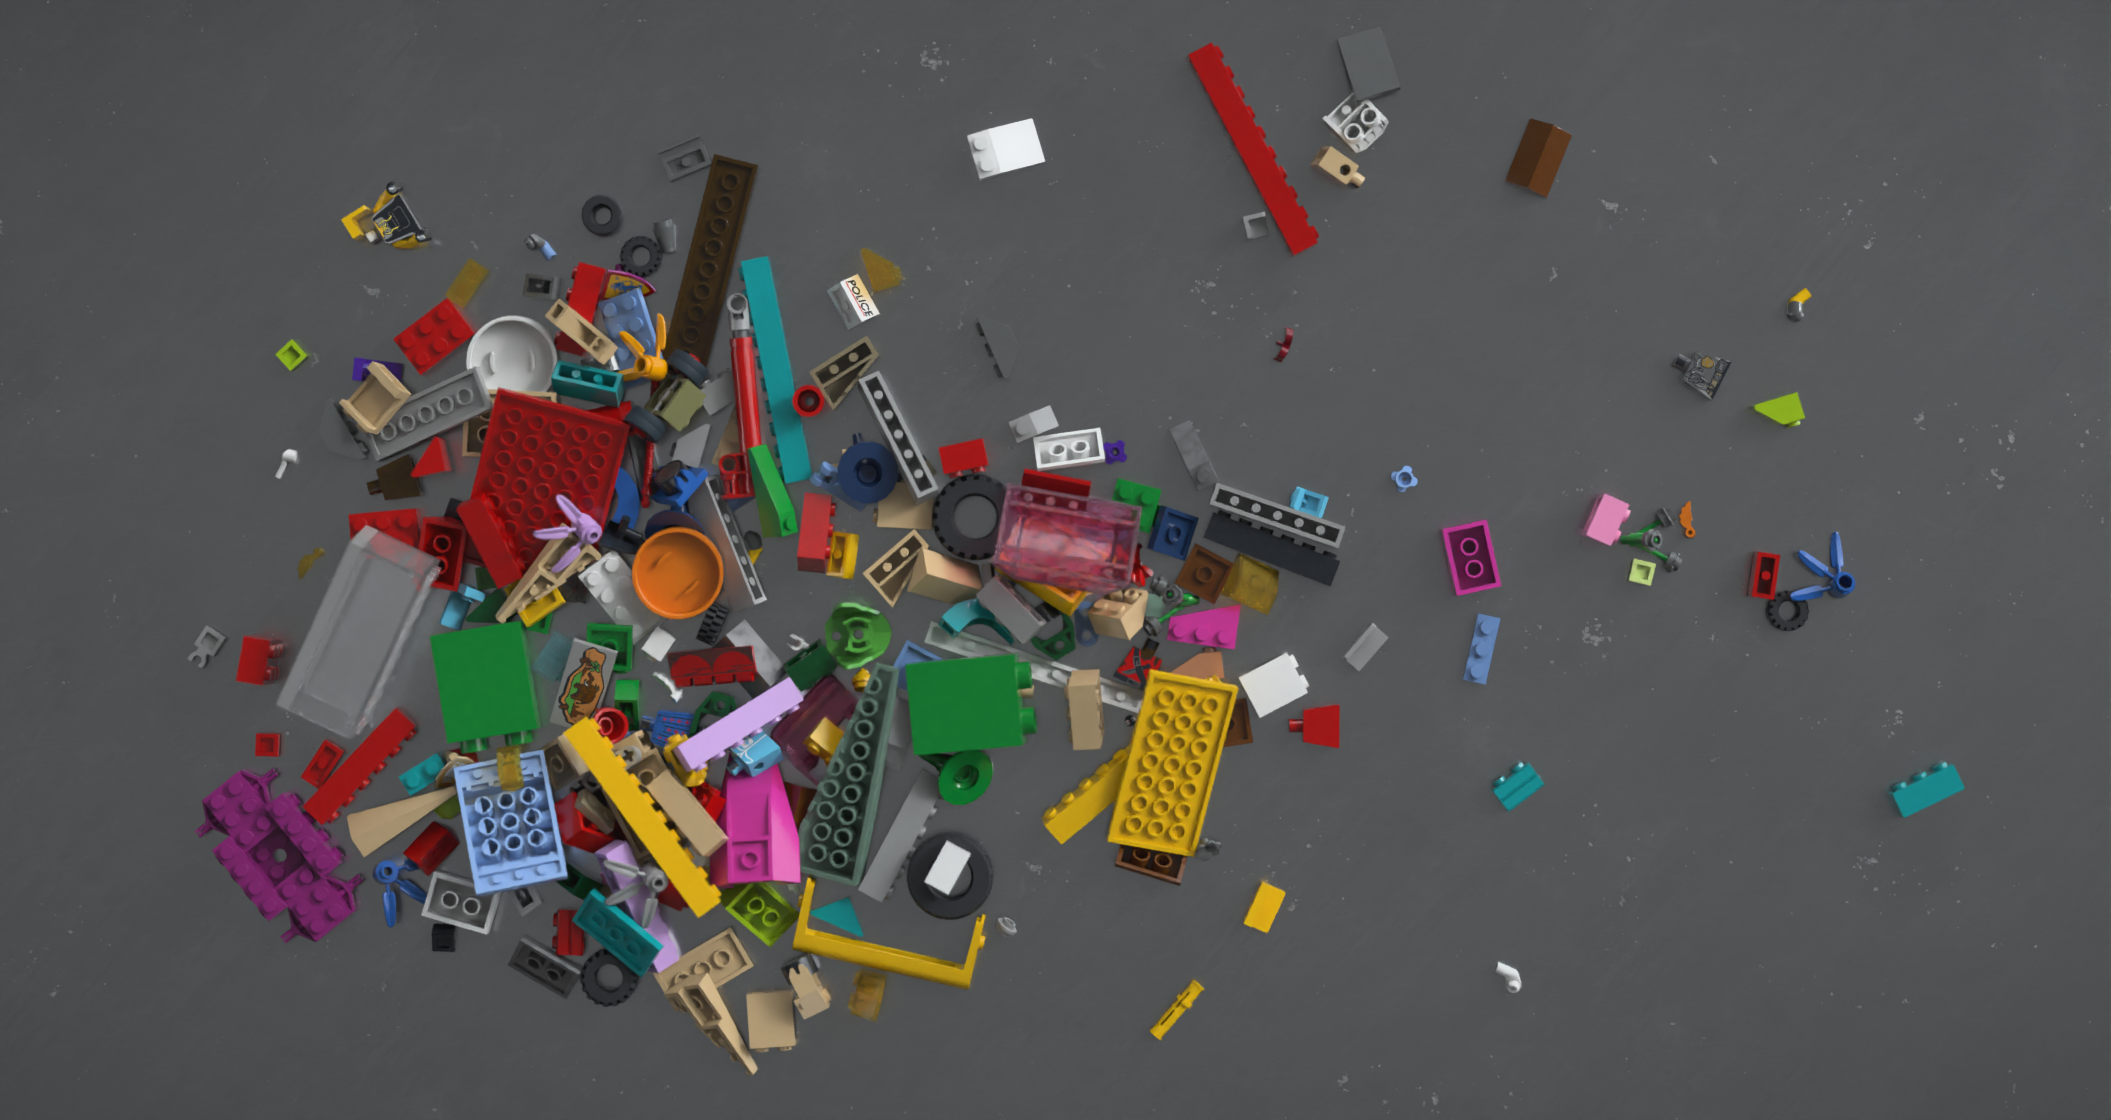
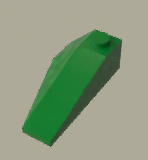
(772, 499)

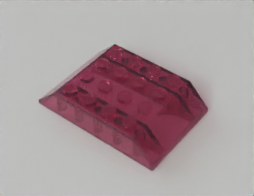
(1067, 540)

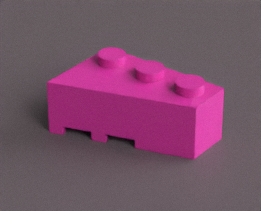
(1208, 627)

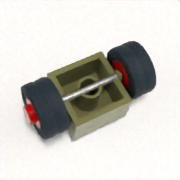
(672, 401)

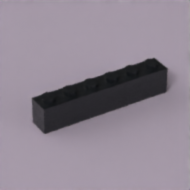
(1272, 549)

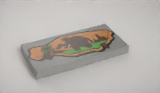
(583, 683)

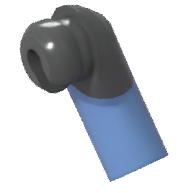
(542, 245)

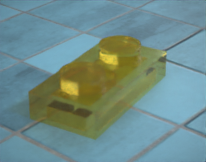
(467, 283)

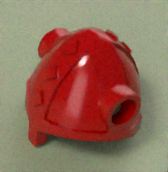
(612, 723)

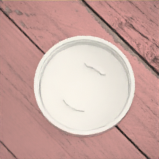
(514, 354)

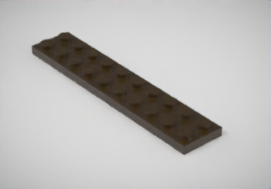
(711, 258)

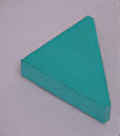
(841, 915)

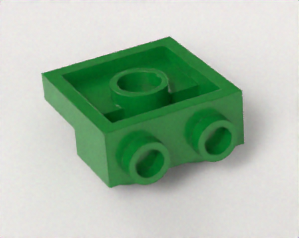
(616, 638)

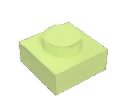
(1641, 572)

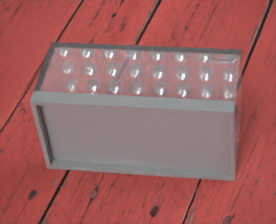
(359, 632)

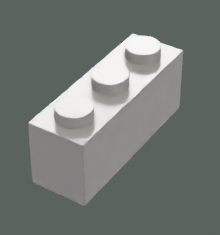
(1010, 609)

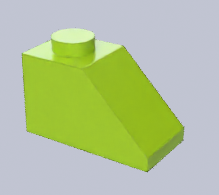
(1782, 410)

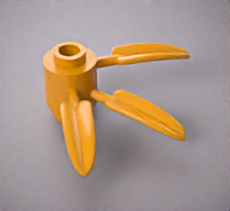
(645, 365)

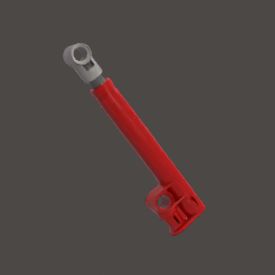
(745, 404)

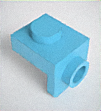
(1308, 502)

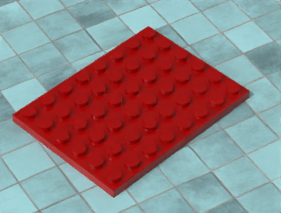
(544, 452)

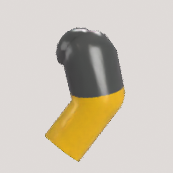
(1795, 305)
(754, 544)

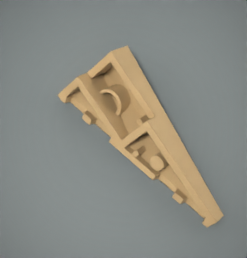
(380, 824)
(703, 1003)

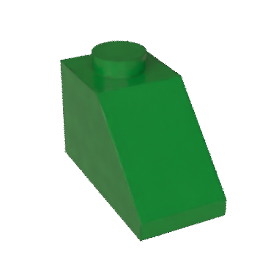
(628, 701)

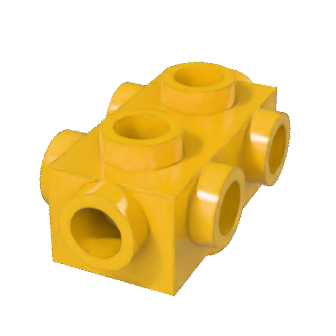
(688, 779)

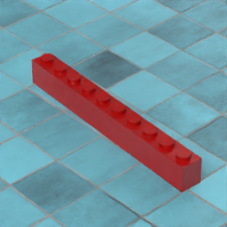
(1252, 148)

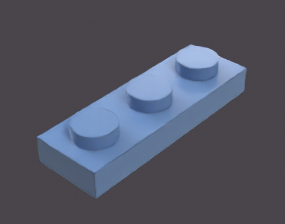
(1481, 648)

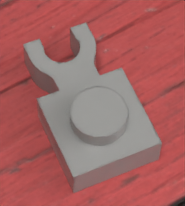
(208, 643)

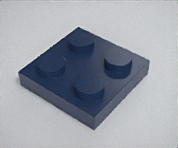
(1172, 533)

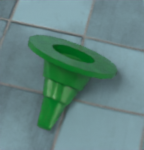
(961, 776)

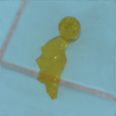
(307, 561)

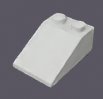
(1005, 149)

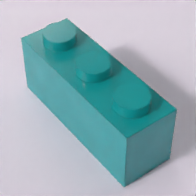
(588, 383)
(1926, 789)

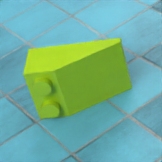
(760, 910)

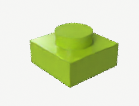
(291, 355)

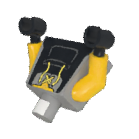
(395, 221)

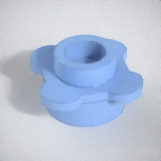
(1410, 479)

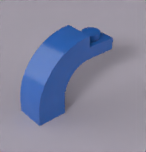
(629, 498)

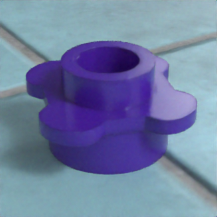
(1119, 447)

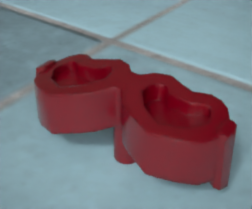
(1285, 345)

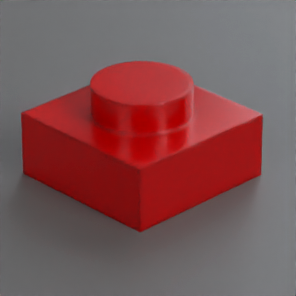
(267, 744)

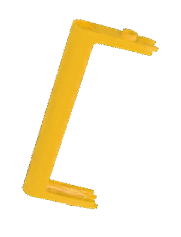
(880, 956)

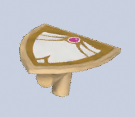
(446, 775)

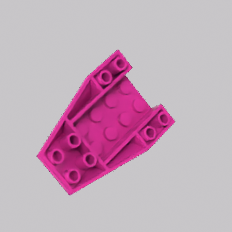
(759, 830)

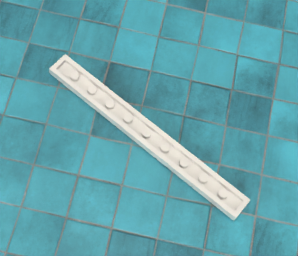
(1042, 669)

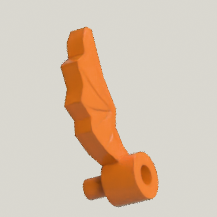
(1686, 519)

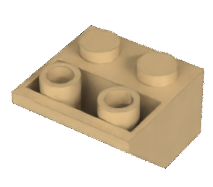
(1119, 613)

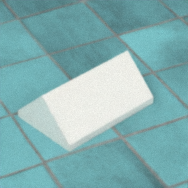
(1069, 449)

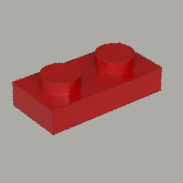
(322, 764)

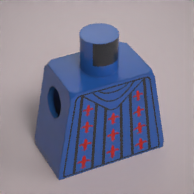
(667, 724)

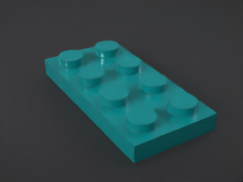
(617, 933)

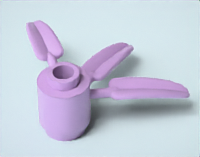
(582, 526)

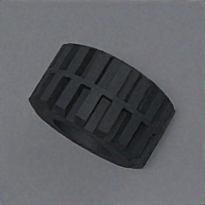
(595, 991)

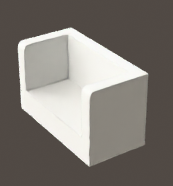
(947, 867)

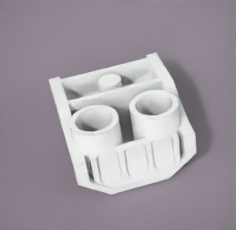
(1357, 122)

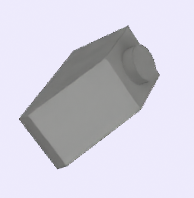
(1033, 424)
(691, 446)

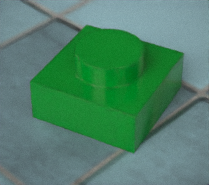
(543, 625)

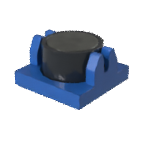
(677, 483)

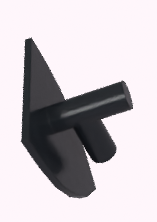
(621, 538)

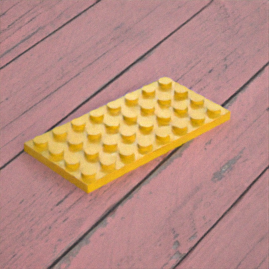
(1172, 763)

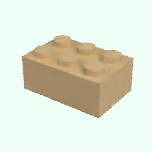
(1085, 709)

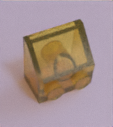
(1252, 584)
(868, 993)

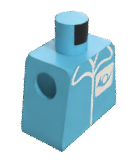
(754, 755)

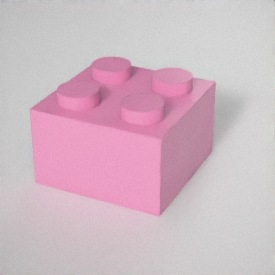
(1606, 519)

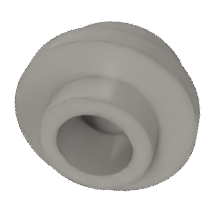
(1005, 927)

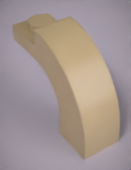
(581, 331)

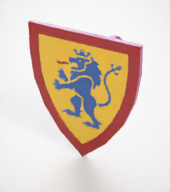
(620, 282)

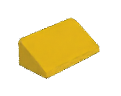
(843, 555)

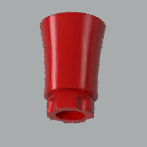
(802, 394)

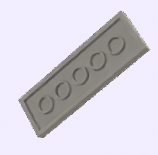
(433, 413)

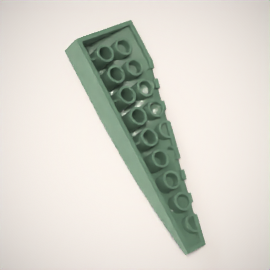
(843, 812)

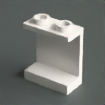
(1274, 684)

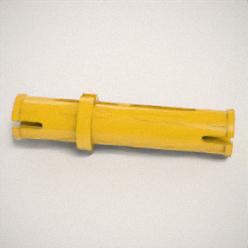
(1177, 1009)

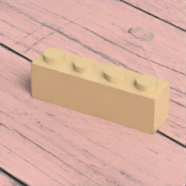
(686, 813)

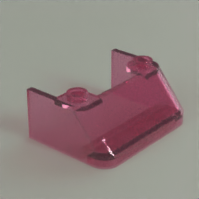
(826, 699)

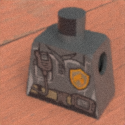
(1702, 372)

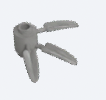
(651, 875)

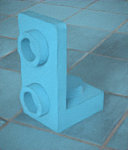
(458, 605)

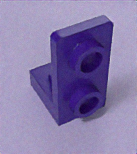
(361, 372)

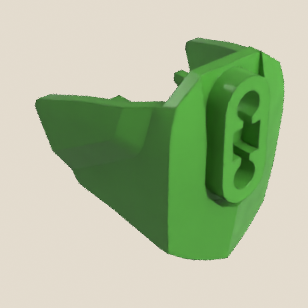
(849, 650)

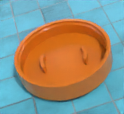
(677, 573)

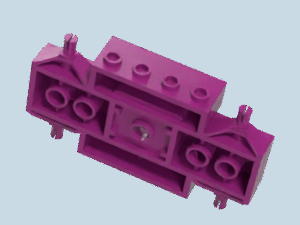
(255, 832)

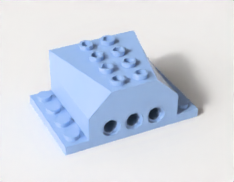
(510, 834)

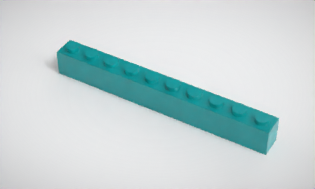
(776, 369)

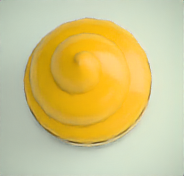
(860, 680)

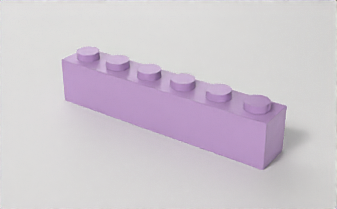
(737, 725)
(633, 907)

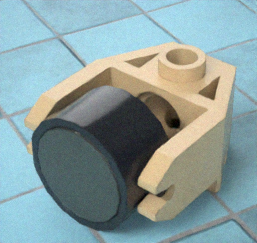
(810, 995)

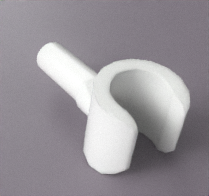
(288, 456)
(799, 643)

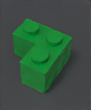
(1138, 495)

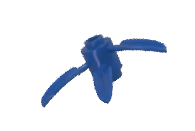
(1842, 578)
(406, 886)

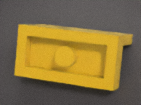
(352, 224)
(1264, 907)

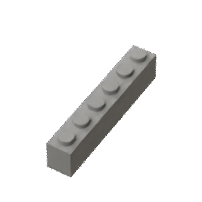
(897, 438)
(1277, 515)
(721, 528)
(901, 837)

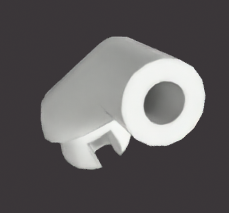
(1511, 976)

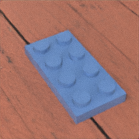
(629, 314)

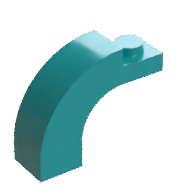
(971, 613)

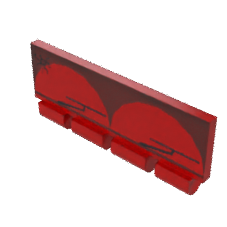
(707, 663)

